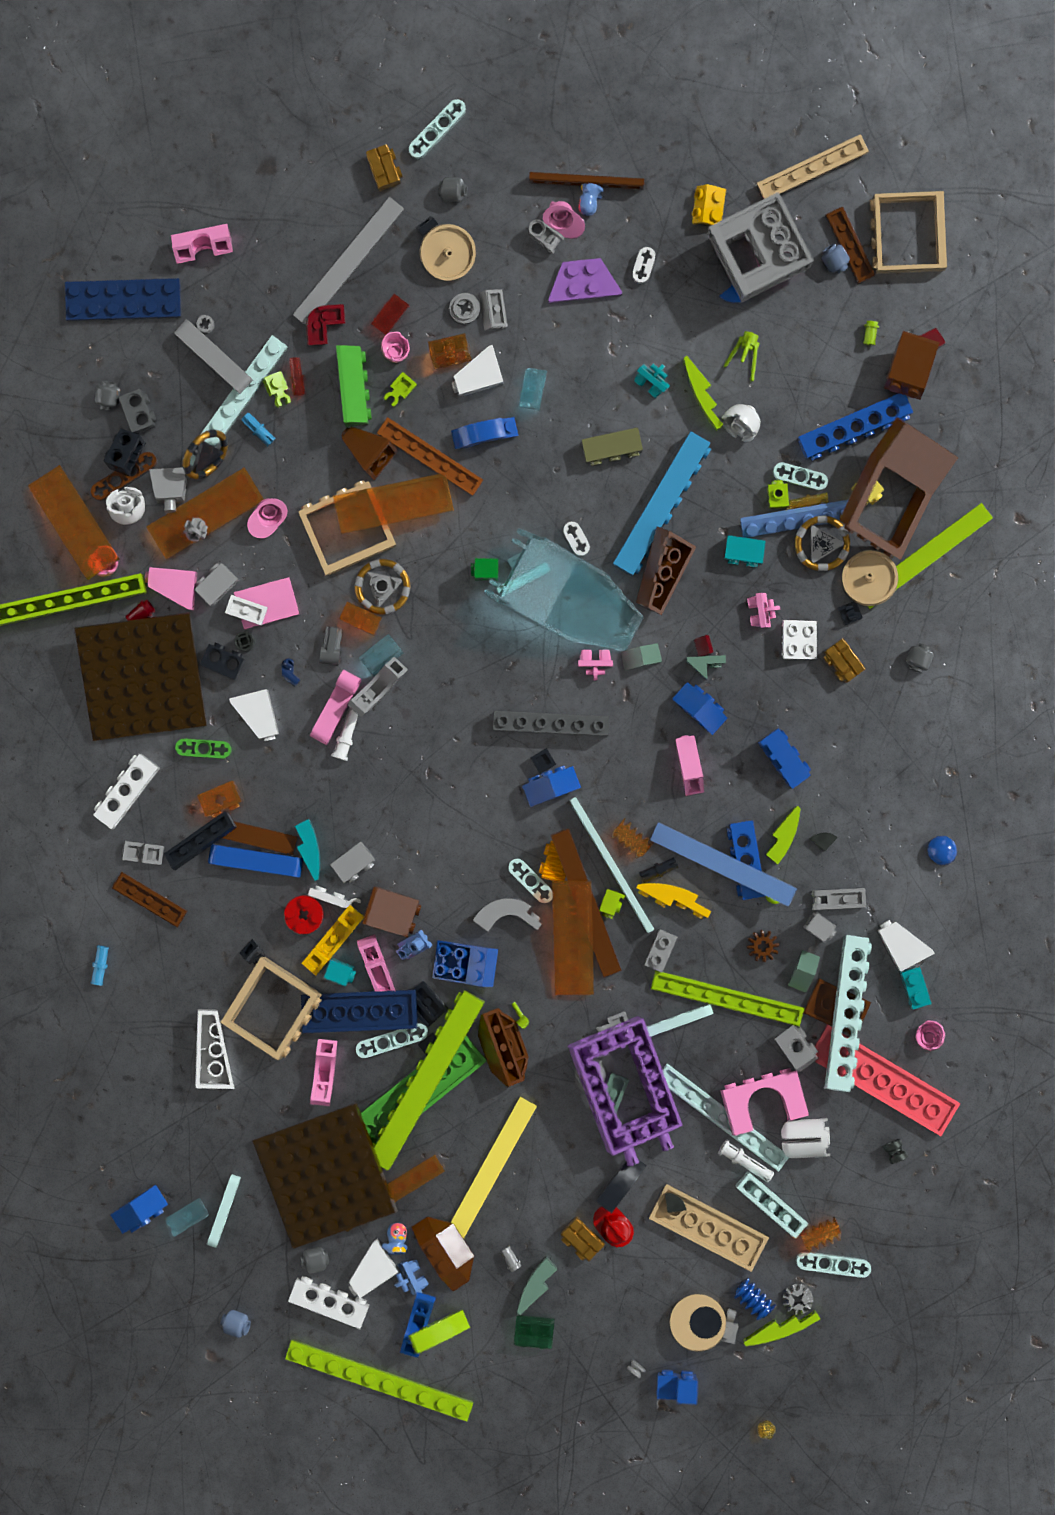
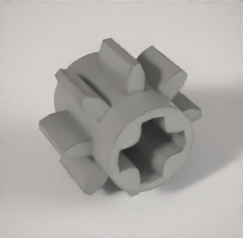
(195, 529)

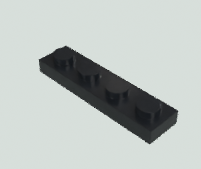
(200, 840)

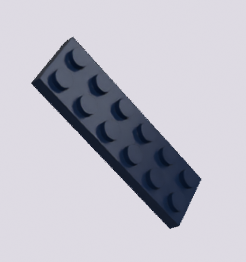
(123, 299)
(363, 1011)

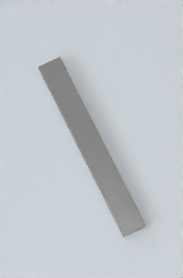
(350, 258)

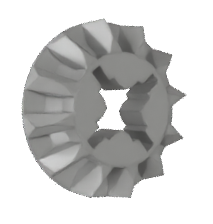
(461, 299)
(797, 1290)

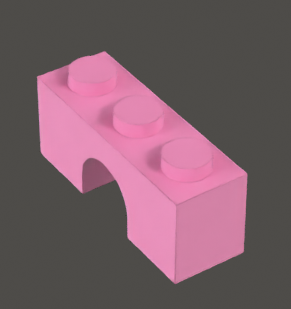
(189, 243)

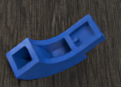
(484, 432)
(418, 1319)

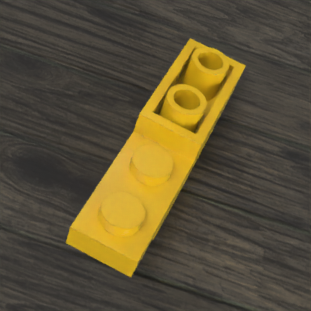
(667, 893)

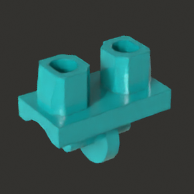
(659, 384)

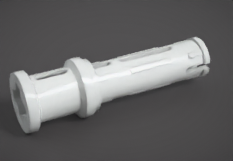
(344, 740)
(738, 1156)

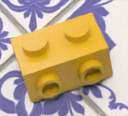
(708, 205)

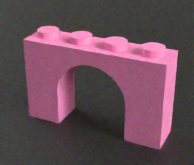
(737, 1098)

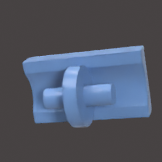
(413, 945)
(414, 1285)

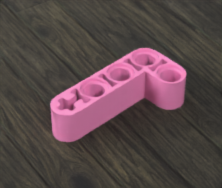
(335, 707)

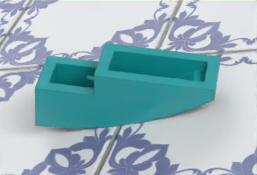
(310, 848)

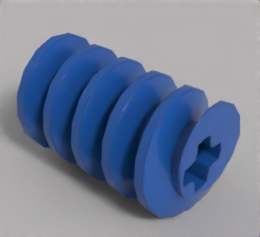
(754, 1299)

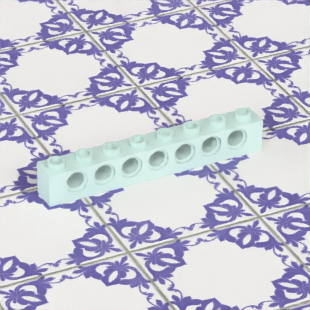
(863, 947)

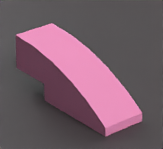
(375, 964)

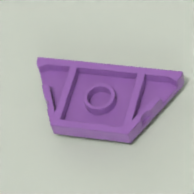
(583, 281)

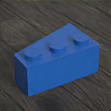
(785, 758)

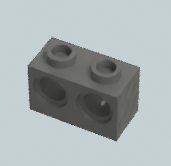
(133, 413)

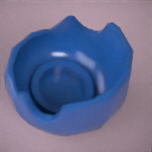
(942, 850)

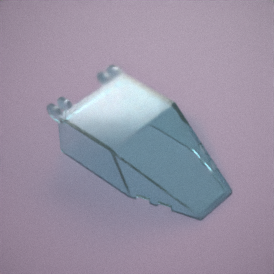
(567, 596)

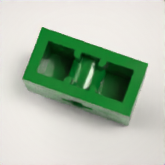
(485, 569)

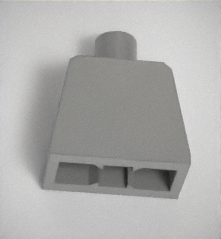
(169, 487)

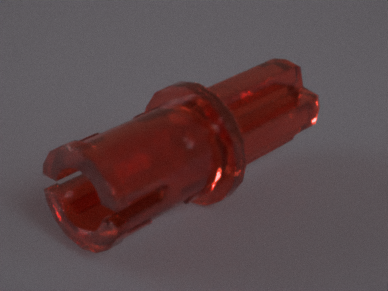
(296, 376)

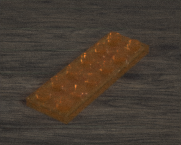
(393, 503)
(214, 506)
(73, 522)
(573, 937)

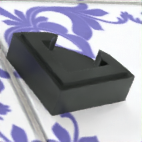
(824, 840)
(674, 1203)

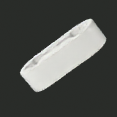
(639, 263)
(580, 535)

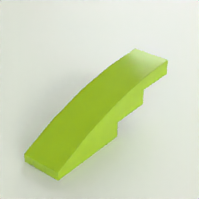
(699, 387)
(773, 1331)

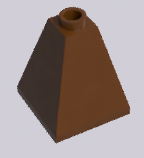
(369, 449)

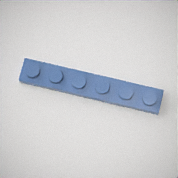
(789, 519)

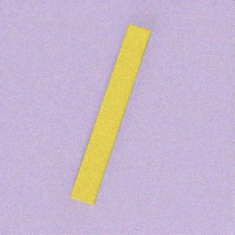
(493, 1165)

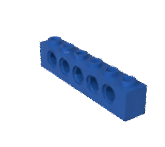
(808, 441)

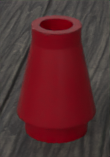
(142, 610)

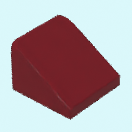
(934, 335)
(703, 645)

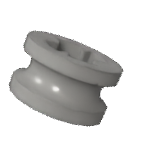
(199, 322)
(636, 1369)

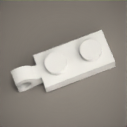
(336, 899)

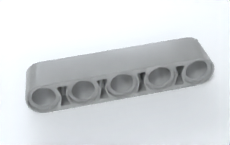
(213, 356)

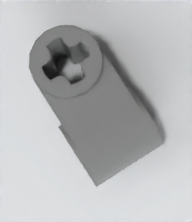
(545, 236)

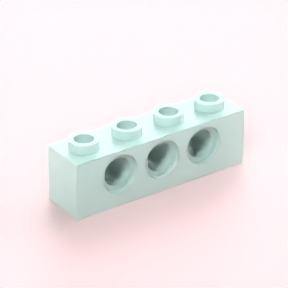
(771, 1204)

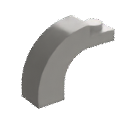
(377, 687)
(508, 906)

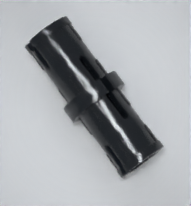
(658, 870)

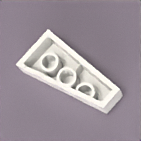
(211, 1054)

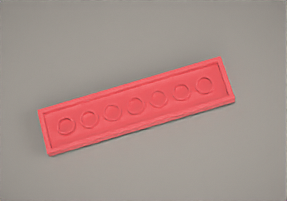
(894, 1086)

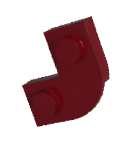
(319, 318)

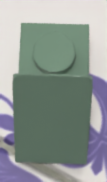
(700, 663)

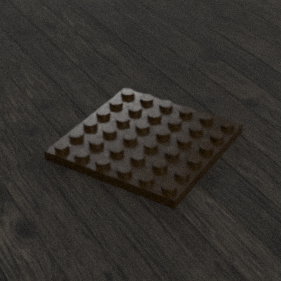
(141, 676)
(325, 1175)

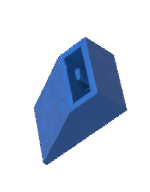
(465, 963)

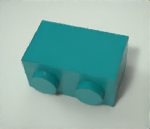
(744, 550)
(340, 972)
(915, 987)

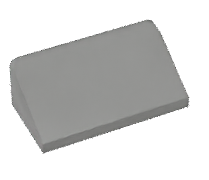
(493, 309)

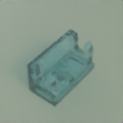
(533, 389)
(380, 654)
(187, 1217)

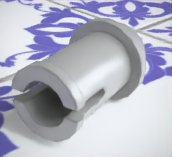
(510, 1259)

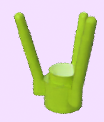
(748, 342)

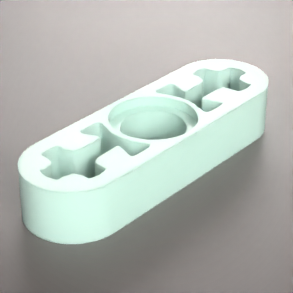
(788, 467)
(537, 895)

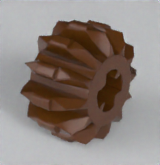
(757, 941)

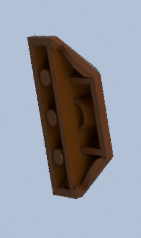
(503, 1047)
(445, 1250)

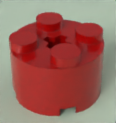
(293, 912)

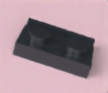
(429, 1005)

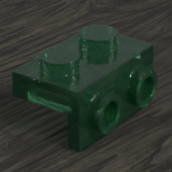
(534, 1332)

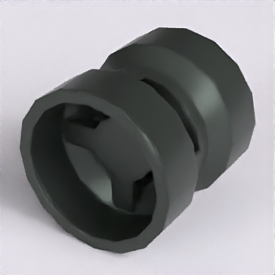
(244, 641)
(895, 1151)

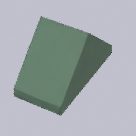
(641, 656)
(804, 971)

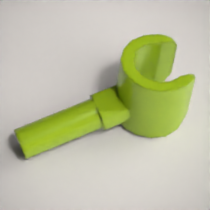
(523, 1021)

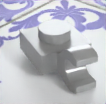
(613, 1020)
(731, 1328)

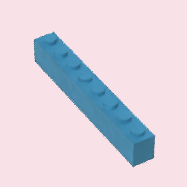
(661, 503)

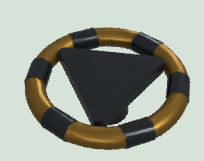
(205, 454)

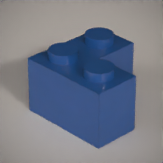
(700, 707)
(551, 785)
(137, 1212)
(677, 1386)

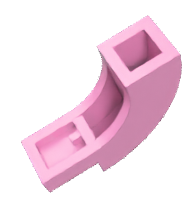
(324, 1072)

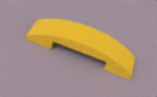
(333, 940)

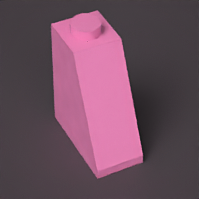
(174, 584)
(689, 765)

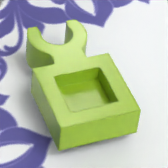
(276, 385)
(401, 387)

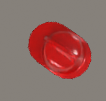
(613, 1227)

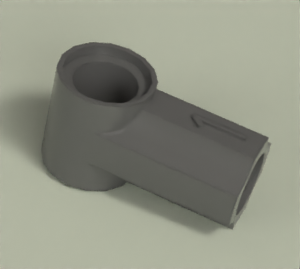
(331, 650)

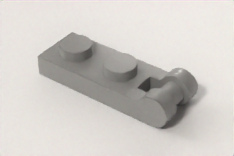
(839, 898)

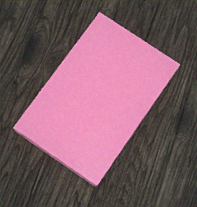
(276, 596)

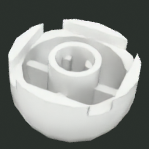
(742, 421)
(126, 505)

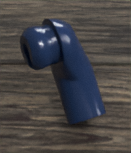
(287, 670)

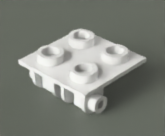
(799, 639)

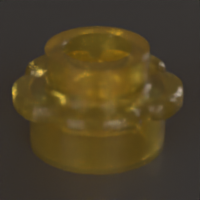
(766, 1429)

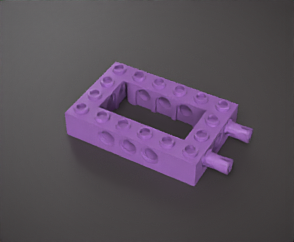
(664, 1112)

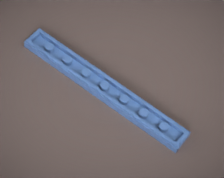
(723, 864)

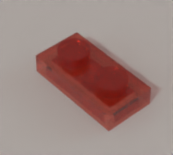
(390, 314)

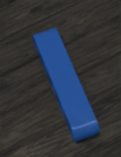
(255, 860)

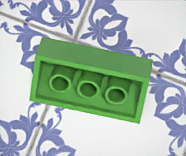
(352, 385)

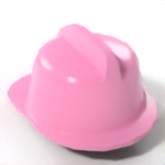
(564, 219)
(267, 517)

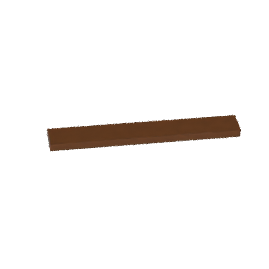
(575, 872)

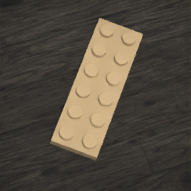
(711, 1229)

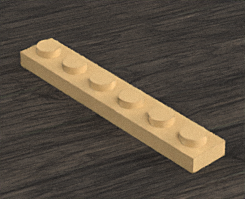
(813, 167)

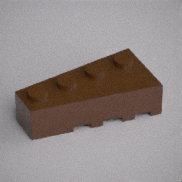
(663, 569)

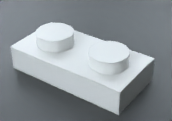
(246, 610)

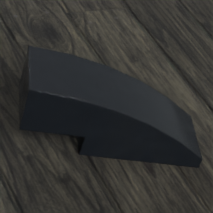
(620, 1185)

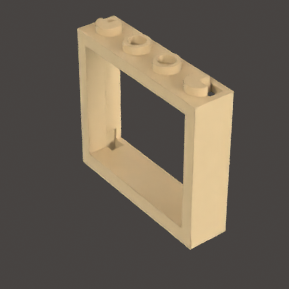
(940, 235)
(355, 558)
(303, 1018)

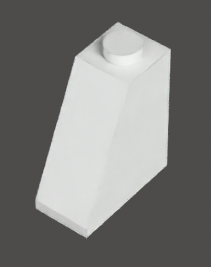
(479, 374)
(257, 713)
(902, 945)
(373, 1270)

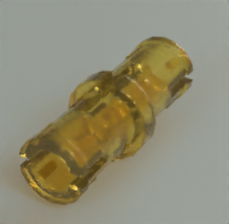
(809, 500)

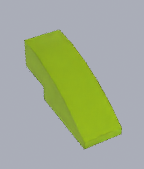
(784, 836)
(439, 1331)

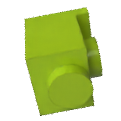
(778, 502)
(611, 903)

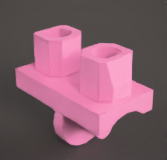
(764, 608)
(586, 661)

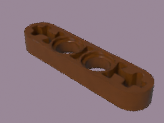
(125, 480)

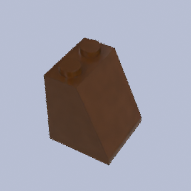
(911, 365)
(391, 911)

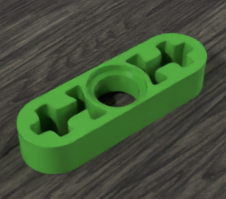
(189, 742)

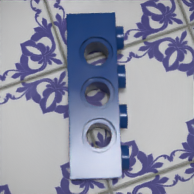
(751, 849)

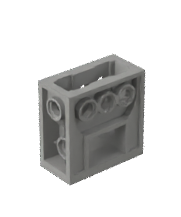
(767, 249)

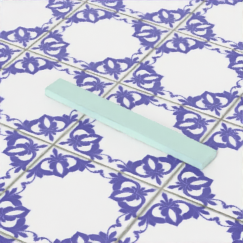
(611, 865)
(717, 1114)

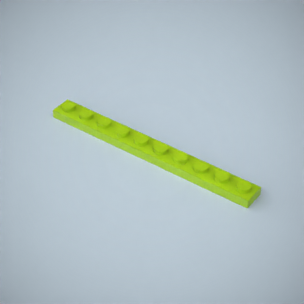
(379, 1380)

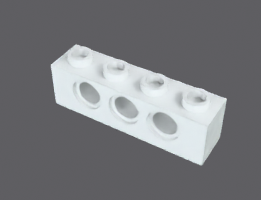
(112, 818)
(318, 1304)

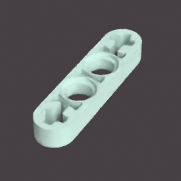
(438, 130)
(679, 1020)
(392, 1042)
(223, 1211)
(833, 1266)

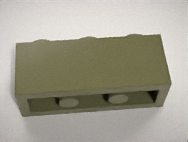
(612, 446)

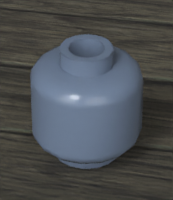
(835, 258)
(235, 1323)

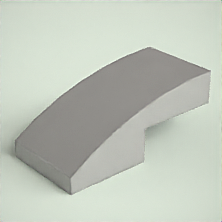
(142, 852)

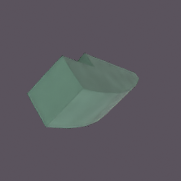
(536, 1284)

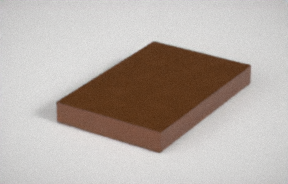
(822, 1004)

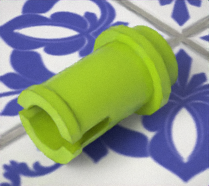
(870, 332)

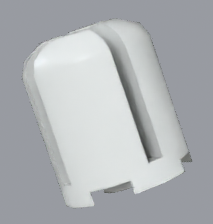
(805, 1129)

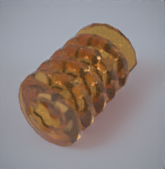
(631, 839)
(821, 1235)

